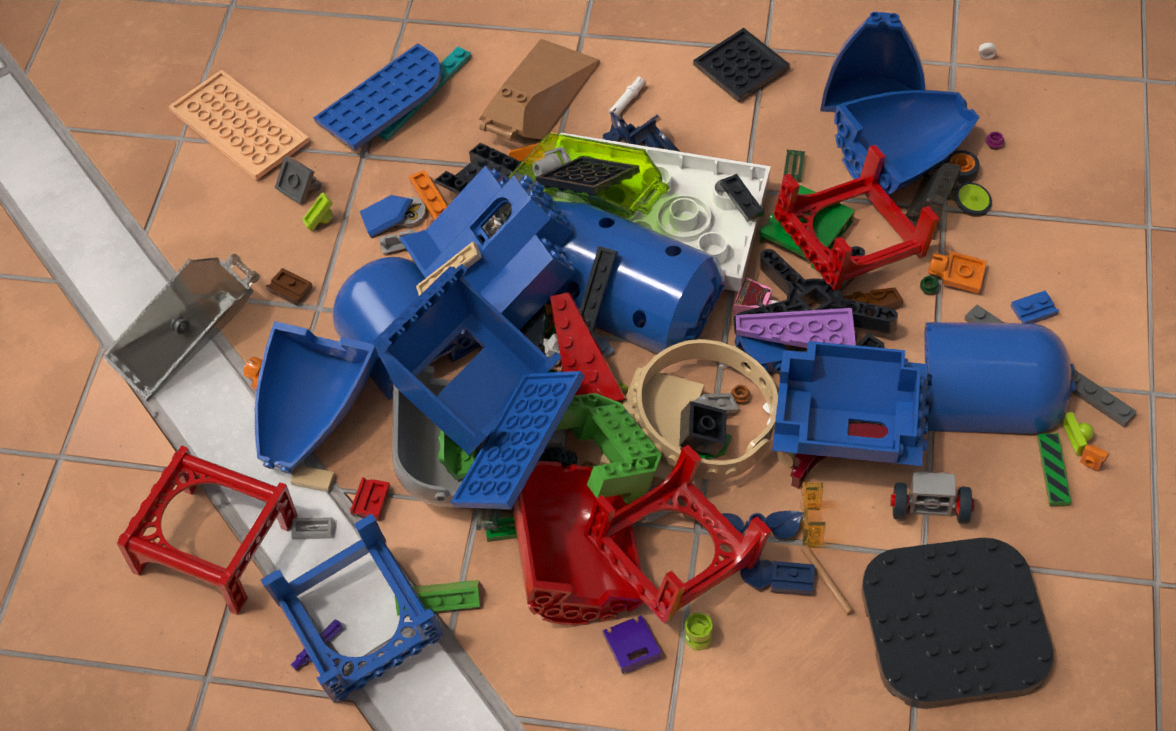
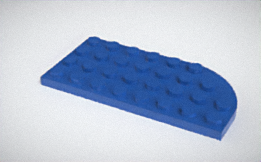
(382, 98)

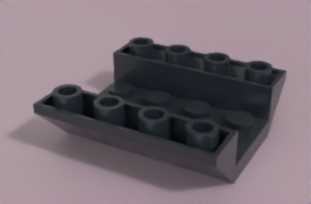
(479, 158)

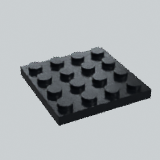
(741, 64)
(588, 175)

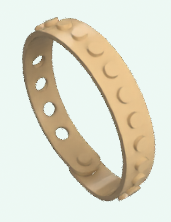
(727, 355)

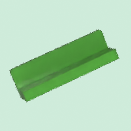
(447, 596)

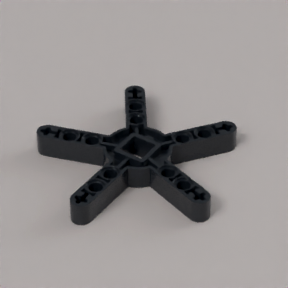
(804, 292)

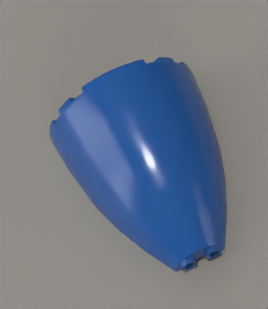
(873, 62)
(909, 127)
(305, 392)

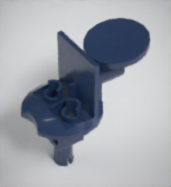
(647, 133)

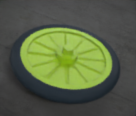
(973, 198)

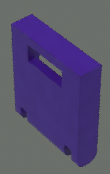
(629, 639)

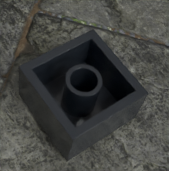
(703, 428)

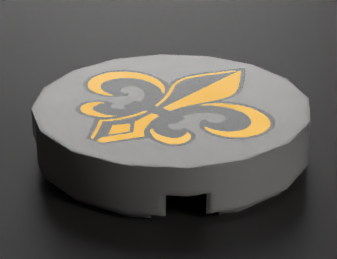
(414, 214)

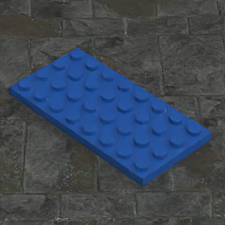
(517, 440)

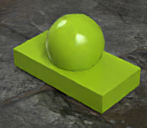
(319, 212)
(1077, 433)

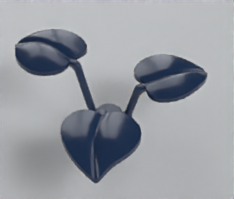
(783, 525)

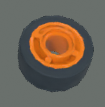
(969, 165)

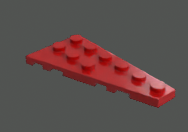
(581, 351)

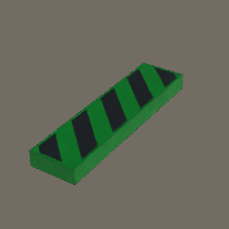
(1054, 469)

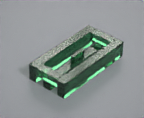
(796, 153)

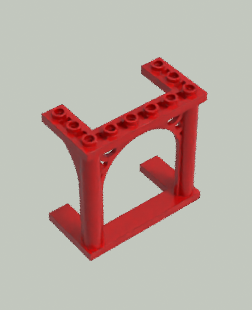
(838, 264)
(192, 472)
(673, 592)

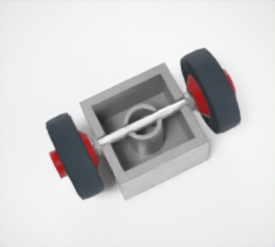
(932, 496)

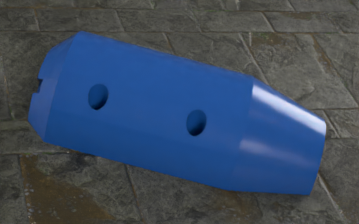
(657, 286)

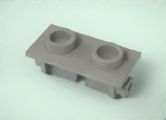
(393, 243)

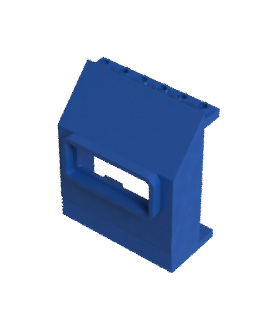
(478, 394)

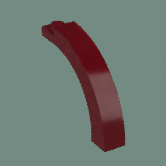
(805, 462)

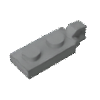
(723, 401)

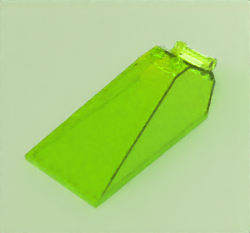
(620, 199)

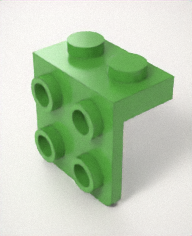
(454, 458)

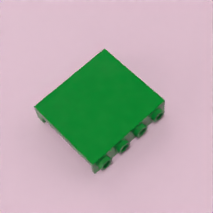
(827, 225)

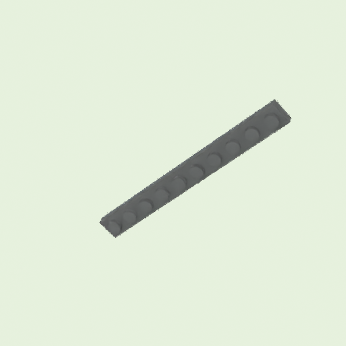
(1084, 387)

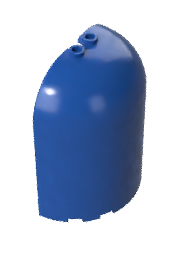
(374, 299)
(996, 377)

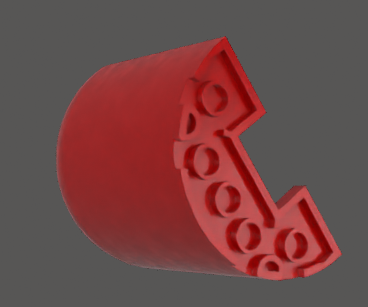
(560, 567)

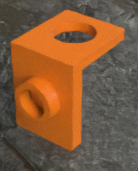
(1093, 457)

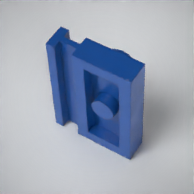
(1034, 308)

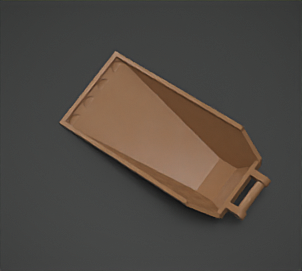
(538, 92)

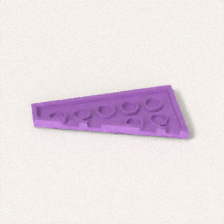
(799, 327)

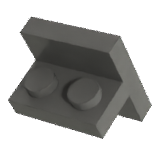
(296, 180)

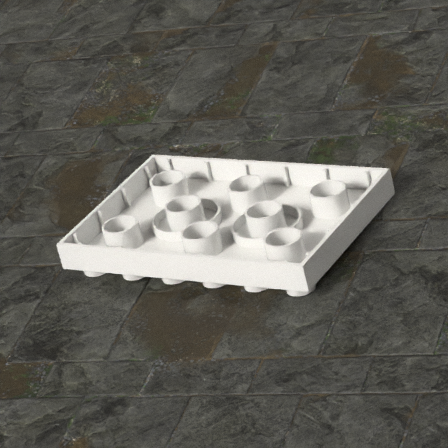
(700, 210)

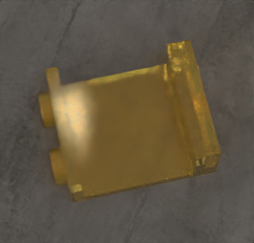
(811, 500)

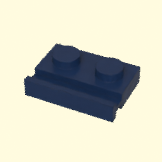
(792, 578)

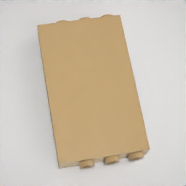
(662, 403)

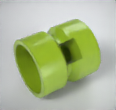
(698, 631)

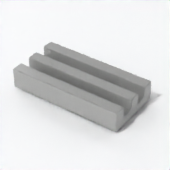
(312, 531)

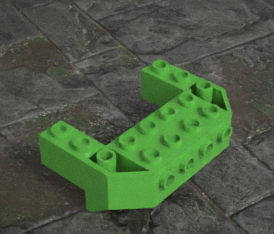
(621, 440)

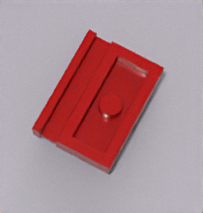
(370, 498)

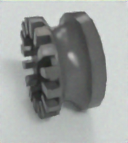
(180, 324)

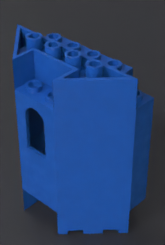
(853, 383)

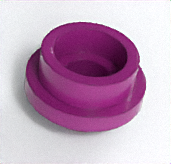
(995, 140)

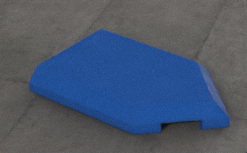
(385, 214)

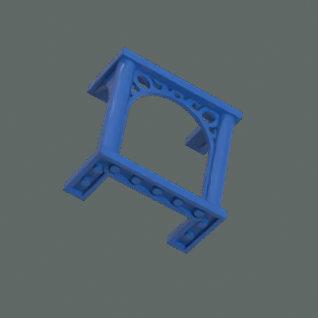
(423, 621)

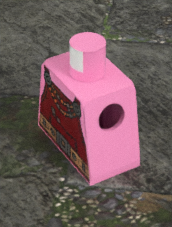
(752, 296)

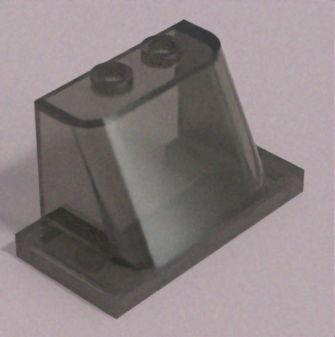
(934, 192)

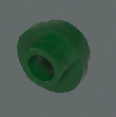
(929, 284)

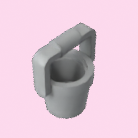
(550, 161)

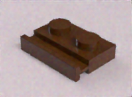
(289, 286)

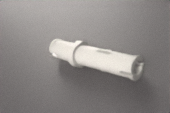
(630, 93)

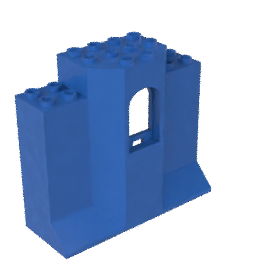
(519, 262)

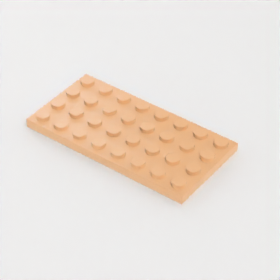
(239, 124)

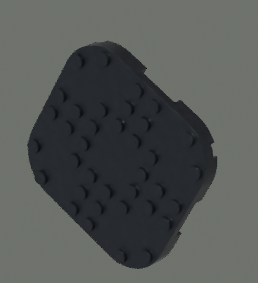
(956, 622)

